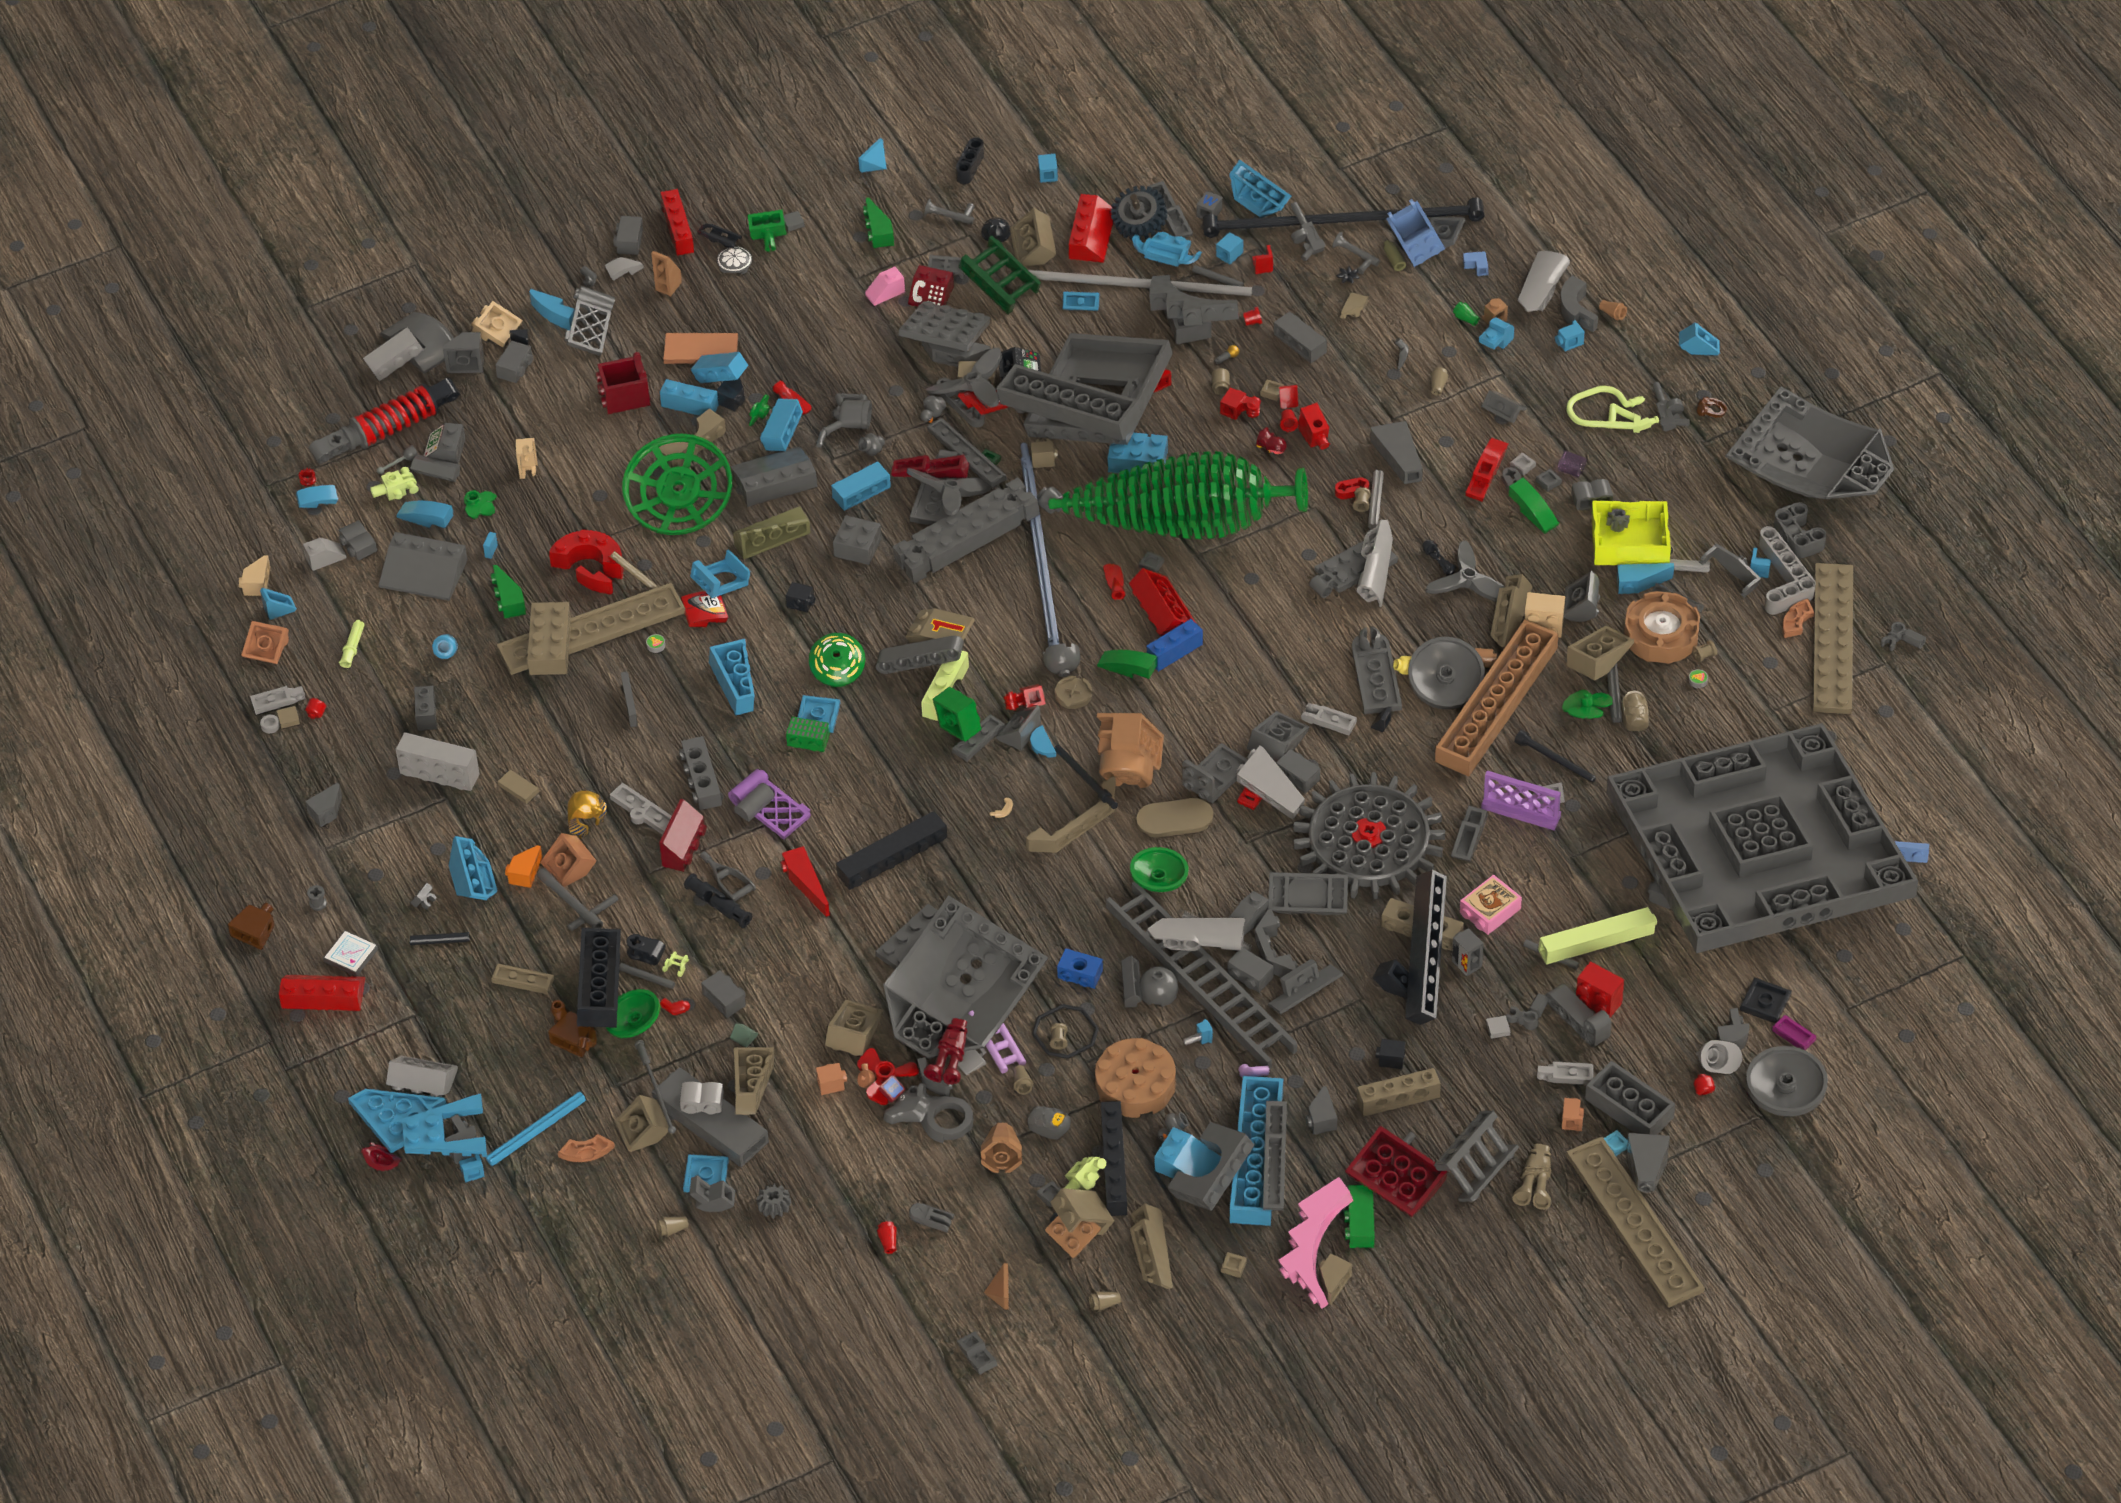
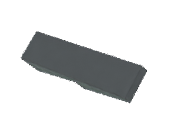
(1175, 219)

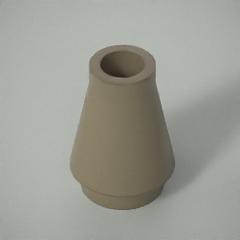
(1438, 380)
(1022, 1081)
(671, 1225)
(1102, 1300)

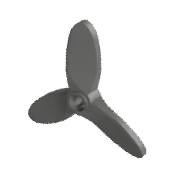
(975, 380)
(952, 489)
(1466, 577)

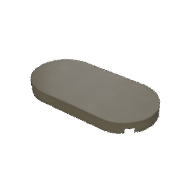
(1174, 817)

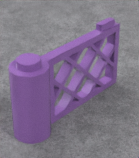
(758, 776)

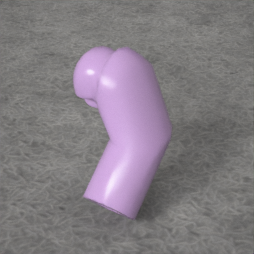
(1245, 1070)

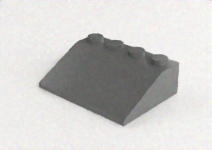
(774, 476)
(423, 566)

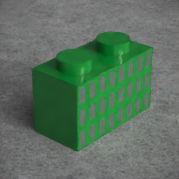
(808, 734)

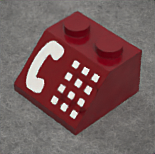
(931, 285)

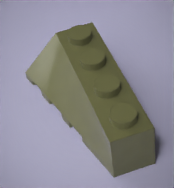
(771, 532)

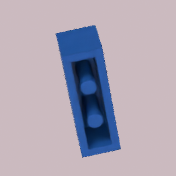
(1176, 644)

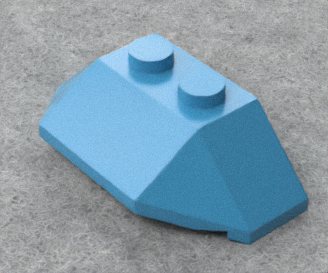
(1256, 191)
(471, 870)

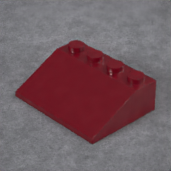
(1396, 1172)

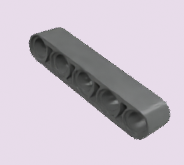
(919, 654)

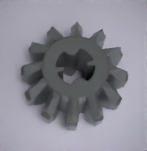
(773, 1201)

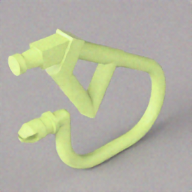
(1638, 424)

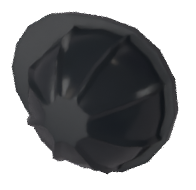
(997, 228)

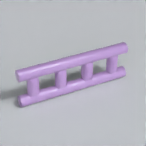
(1007, 1042)

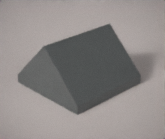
(1020, 727)

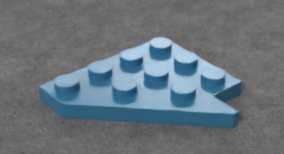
(386, 1109)

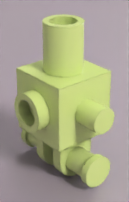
(395, 485)
(1084, 1173)

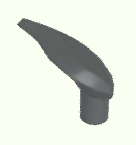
(1404, 349)

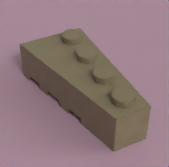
(751, 1077)

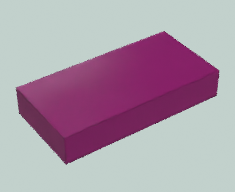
(1794, 1033)

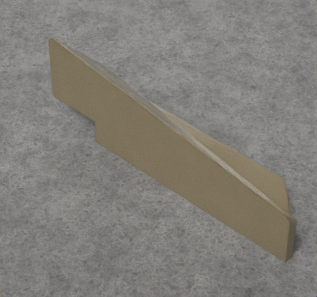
(1510, 608)
(1151, 1245)

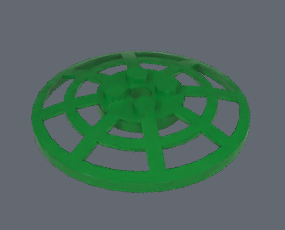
(677, 476)

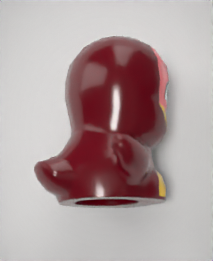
(1272, 443)

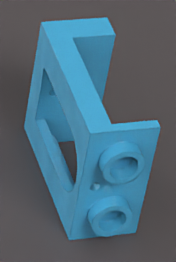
(710, 584)

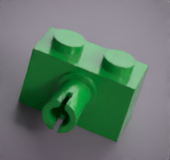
(767, 226)

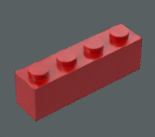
(677, 222)

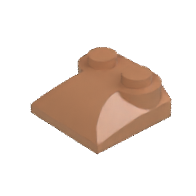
(265, 642)

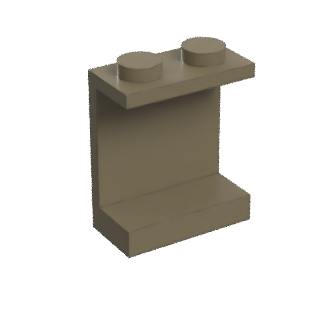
(1079, 1206)

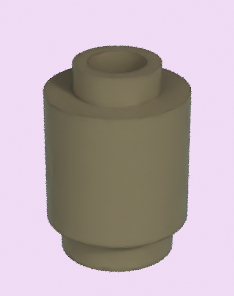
(1220, 381)

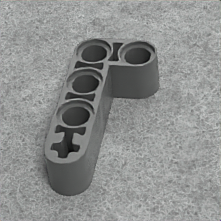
(1589, 1026)

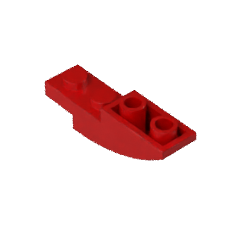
(1486, 469)

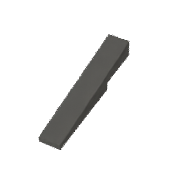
(1275, 1155)

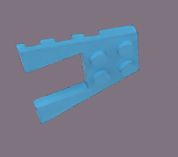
(425, 1130)

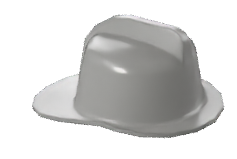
(1720, 1056)

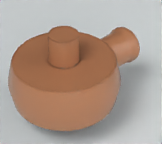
(866, 1077)

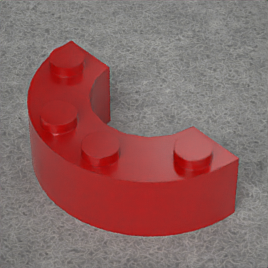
(586, 545)

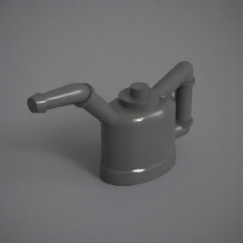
(852, 412)

